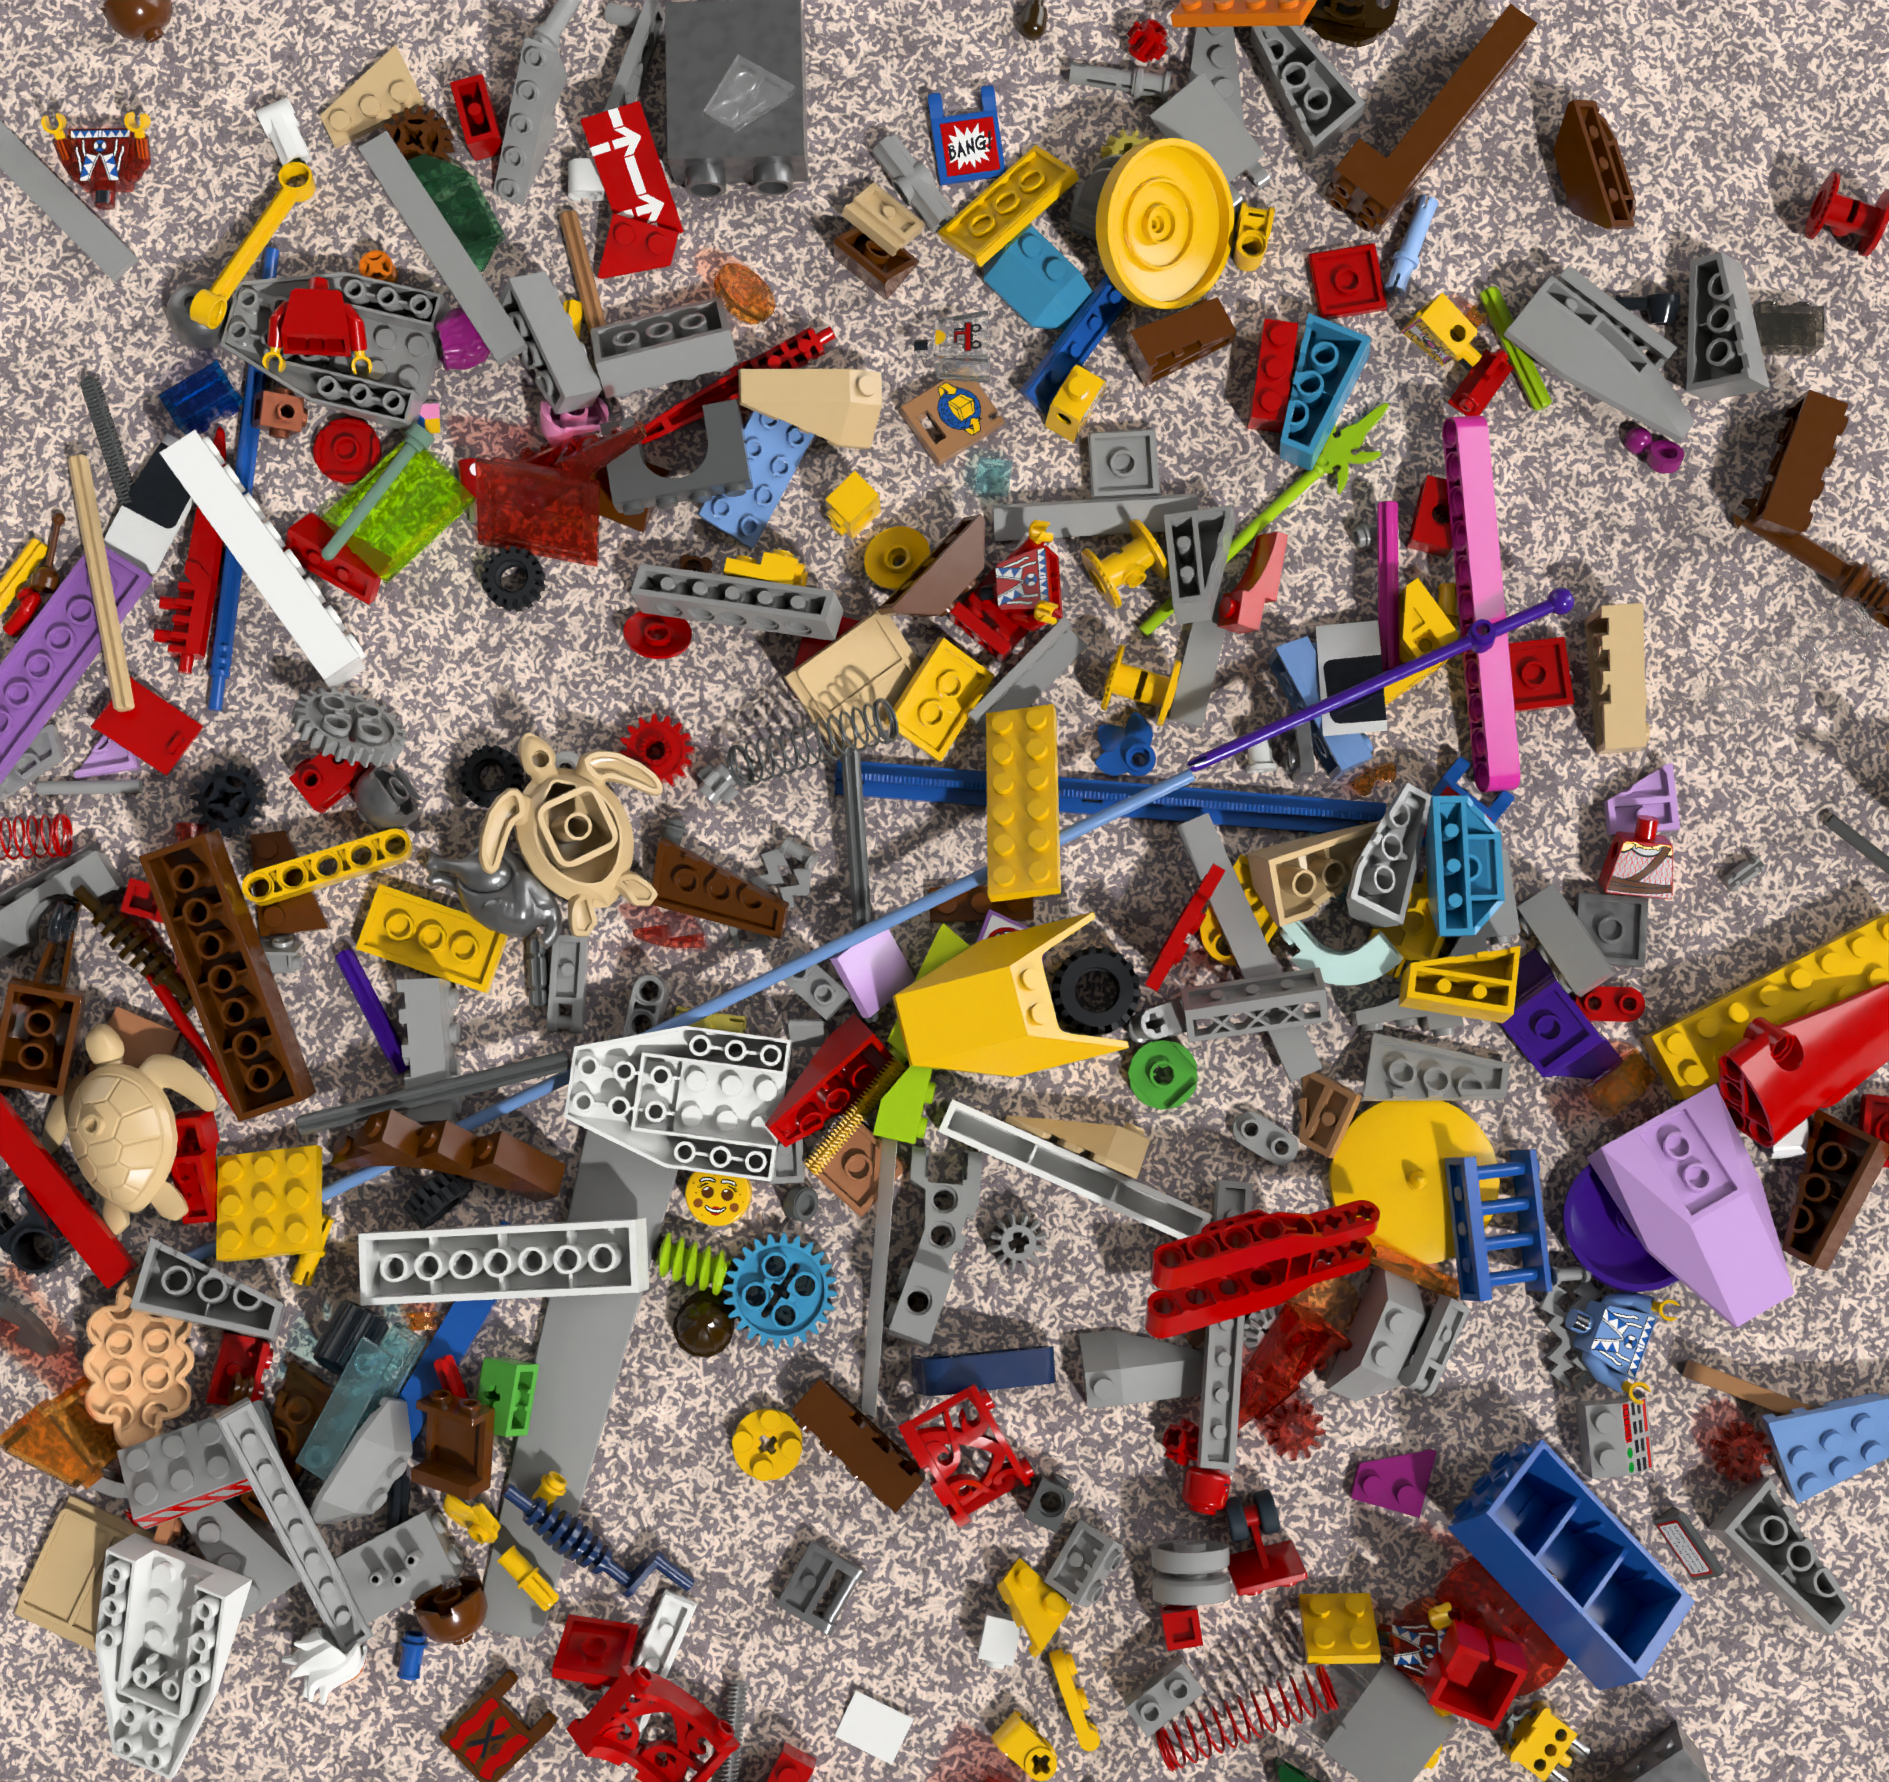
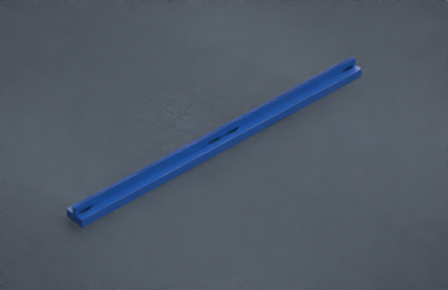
(1181, 805)

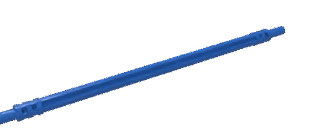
(232, 571)

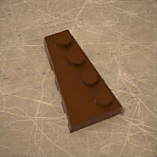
(293, 1420)

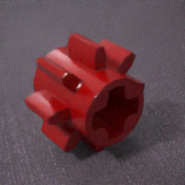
(1147, 40)
(1181, 1442)

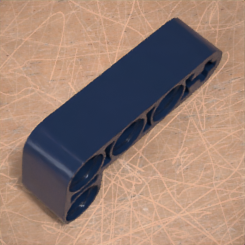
(986, 1369)

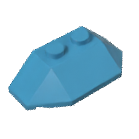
(1037, 281)
(1462, 866)

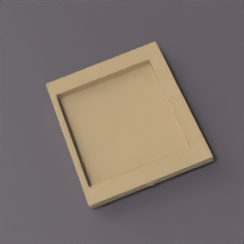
(855, 670)
(68, 1574)

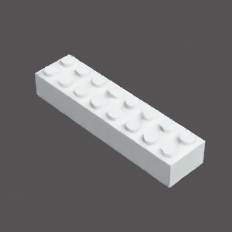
(261, 556)
(503, 1261)

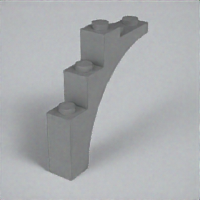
(1498, 931)

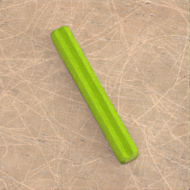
(1519, 359)

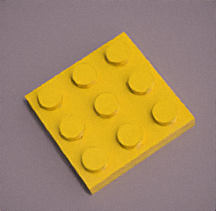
(269, 1204)

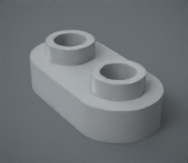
(1265, 1138)

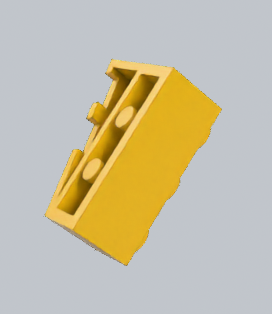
(1464, 986)

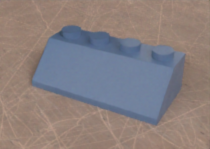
(1298, 675)

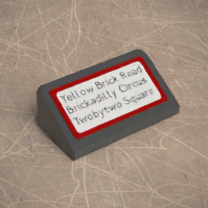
(1688, 1545)

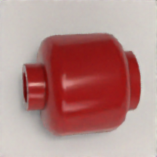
(1205, 1489)

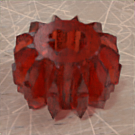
(1307, 1426)
(1728, 1453)

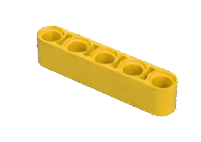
(310, 865)

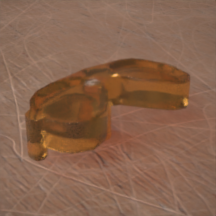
(1364, 783)

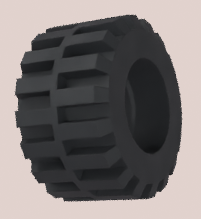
(1126, 991)

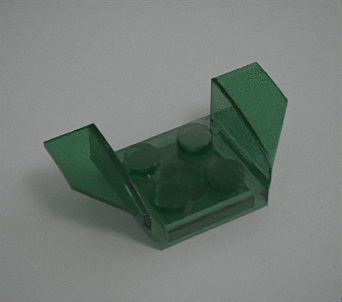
(462, 206)

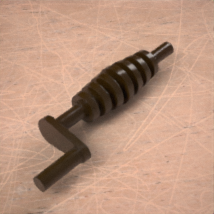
(135, 945)

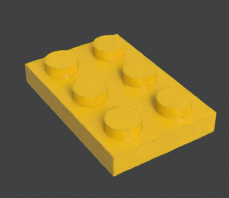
(940, 698)

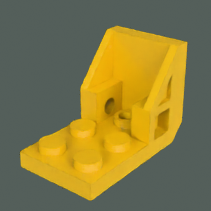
(1421, 630)

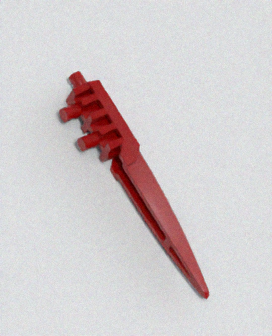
(787, 355)
(195, 598)

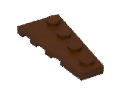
(712, 893)

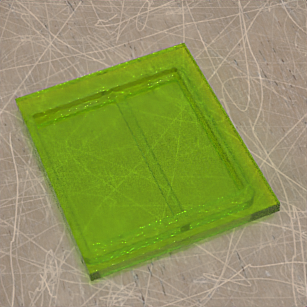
(406, 517)

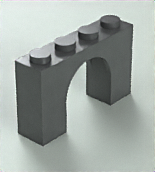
(722, 472)

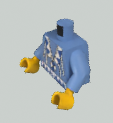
(1615, 1337)

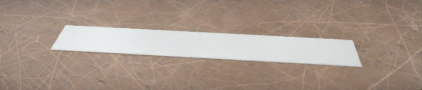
(879, 1276)

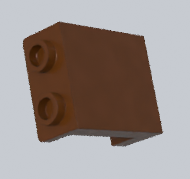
(456, 1445)

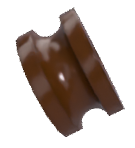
(240, 1388)

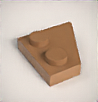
(1325, 1113)

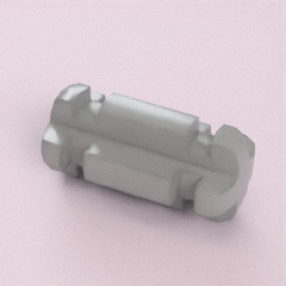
(1743, 873)

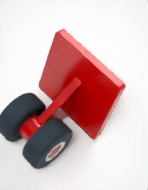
(1264, 1565)

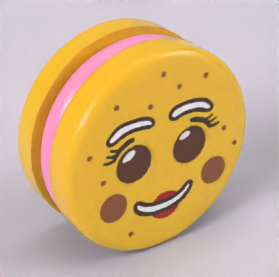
(717, 1198)

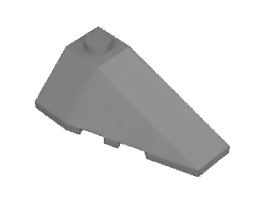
(1388, 863)

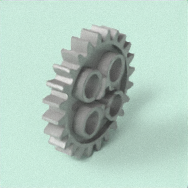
(326, 723)

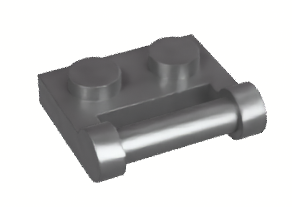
(1300, 756)
(810, 1582)

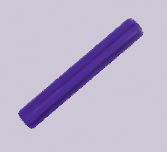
(372, 1009)

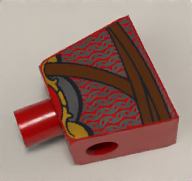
(1639, 862)

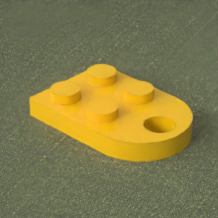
(1210, 929)

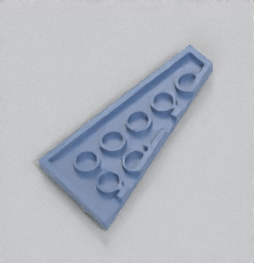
(1829, 1442)

